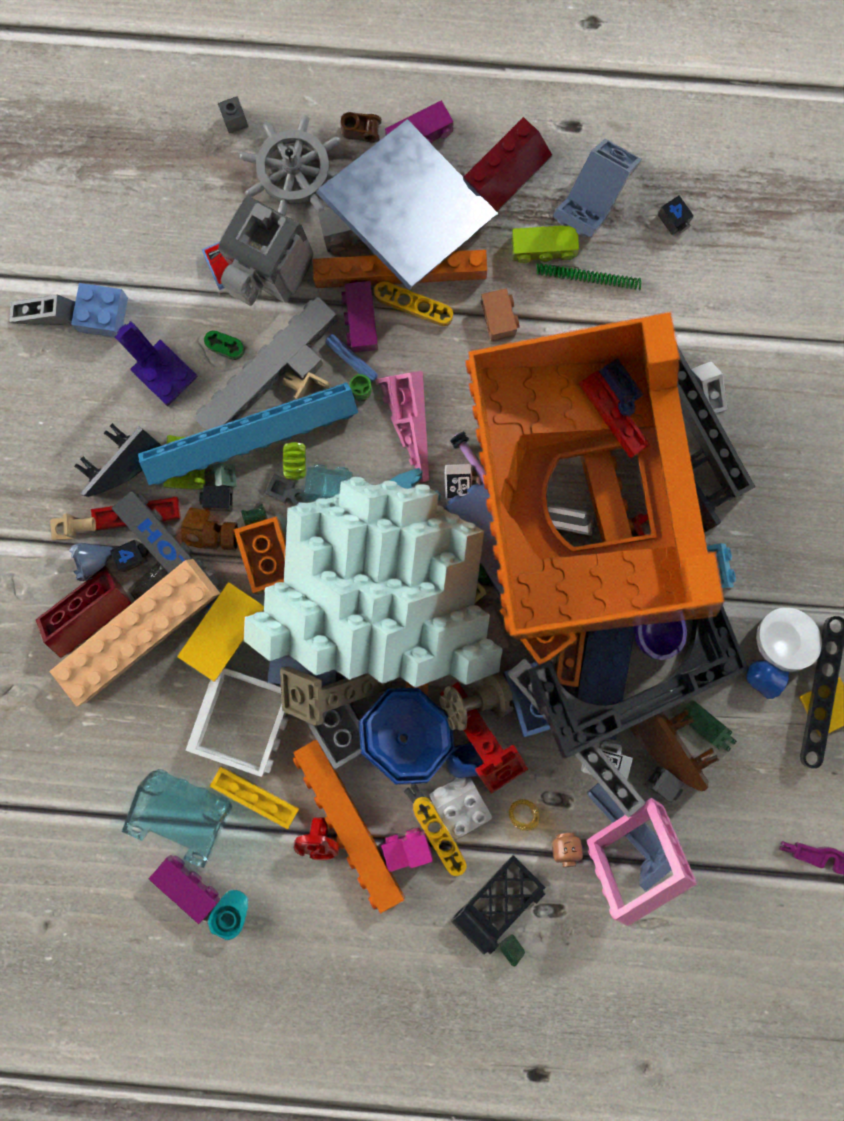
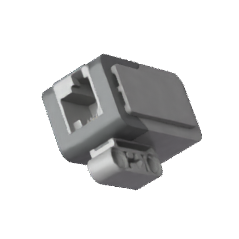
(263, 253)

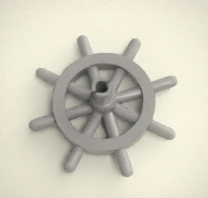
(291, 165)

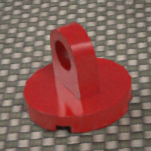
(317, 843)

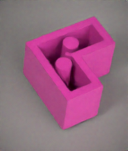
(407, 850)

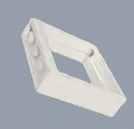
(194, 744)

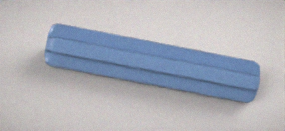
(350, 357)

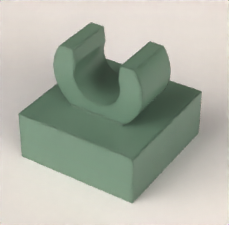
(224, 475)

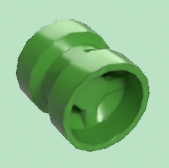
(360, 383)

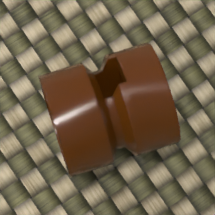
(219, 535)

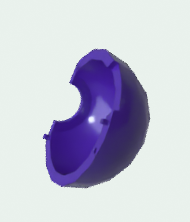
(661, 640)

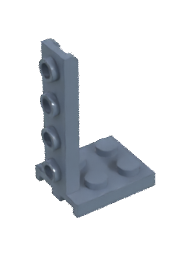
(641, 837)

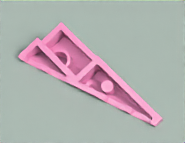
(406, 401)

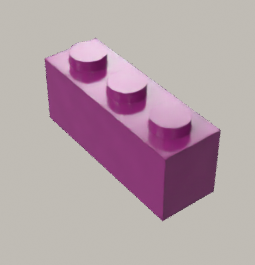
(431, 122)
(360, 316)
(185, 888)

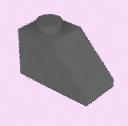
(665, 784)

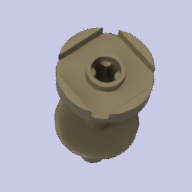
(493, 695)

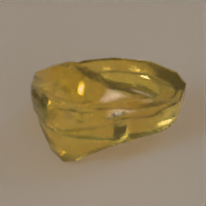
(535, 812)

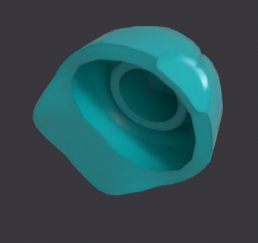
(229, 915)

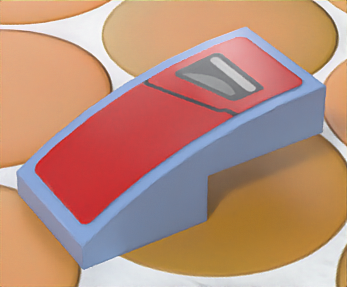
(215, 262)

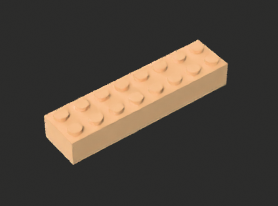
(135, 632)

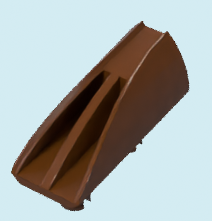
(663, 743)

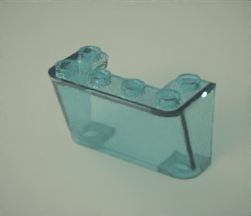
(178, 813)

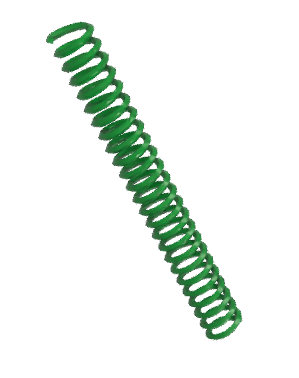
(580, 273)

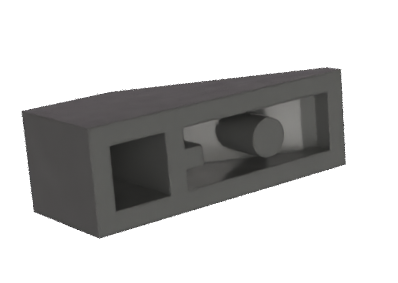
(42, 310)

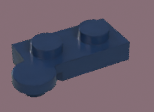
(622, 386)

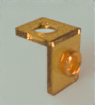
(194, 525)

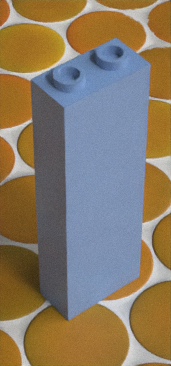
(474, 509)

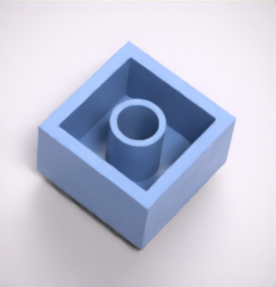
(99, 310)

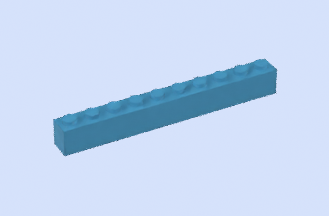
(247, 434)

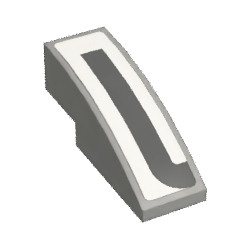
(572, 521)

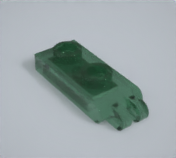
(709, 727)

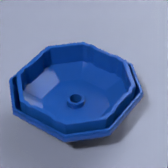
(420, 722)

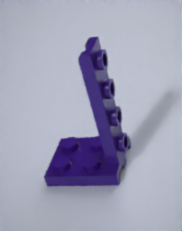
(156, 365)

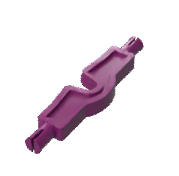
(816, 856)

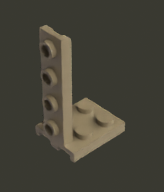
(308, 699)

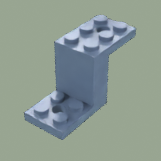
(597, 188)

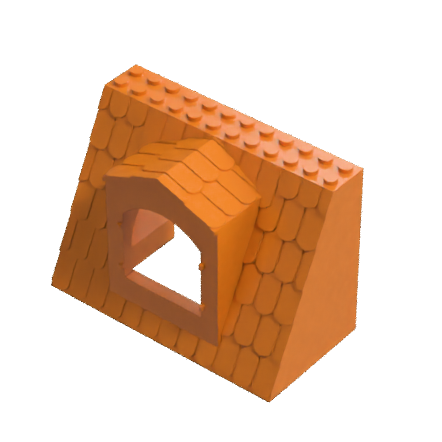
(539, 414)

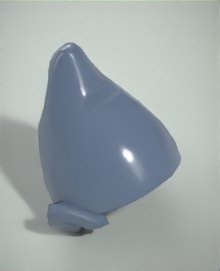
(89, 559)

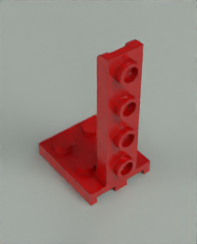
(499, 765)

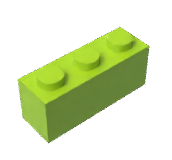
(544, 243)

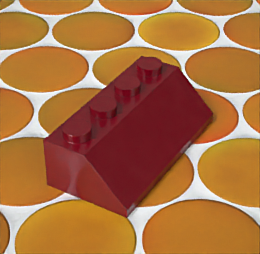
(509, 164)
(82, 612)

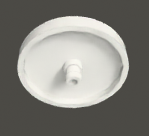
(789, 639)

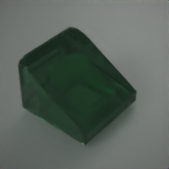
(512, 949)

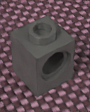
(233, 114)

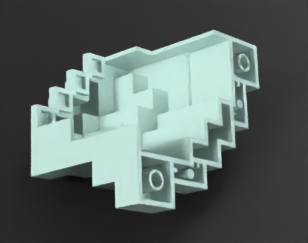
(378, 589)

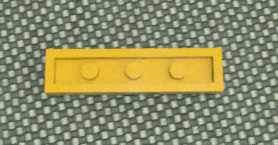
(254, 797)

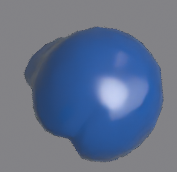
(767, 678)
(464, 761)

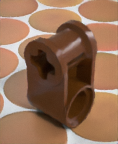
(361, 130)

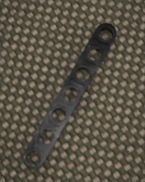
(825, 703)

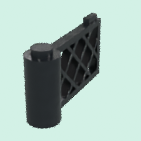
(477, 927)

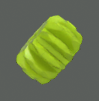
(294, 460)

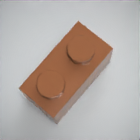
(499, 315)

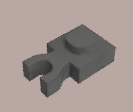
(283, 489)

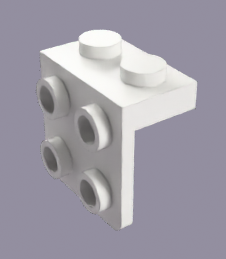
(460, 806)

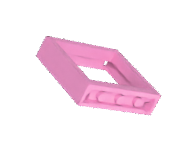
(661, 894)

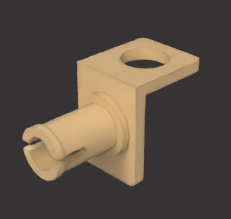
(304, 386)
(71, 526)

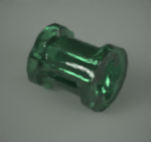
(254, 515)

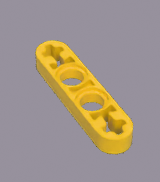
(412, 306)
(439, 836)

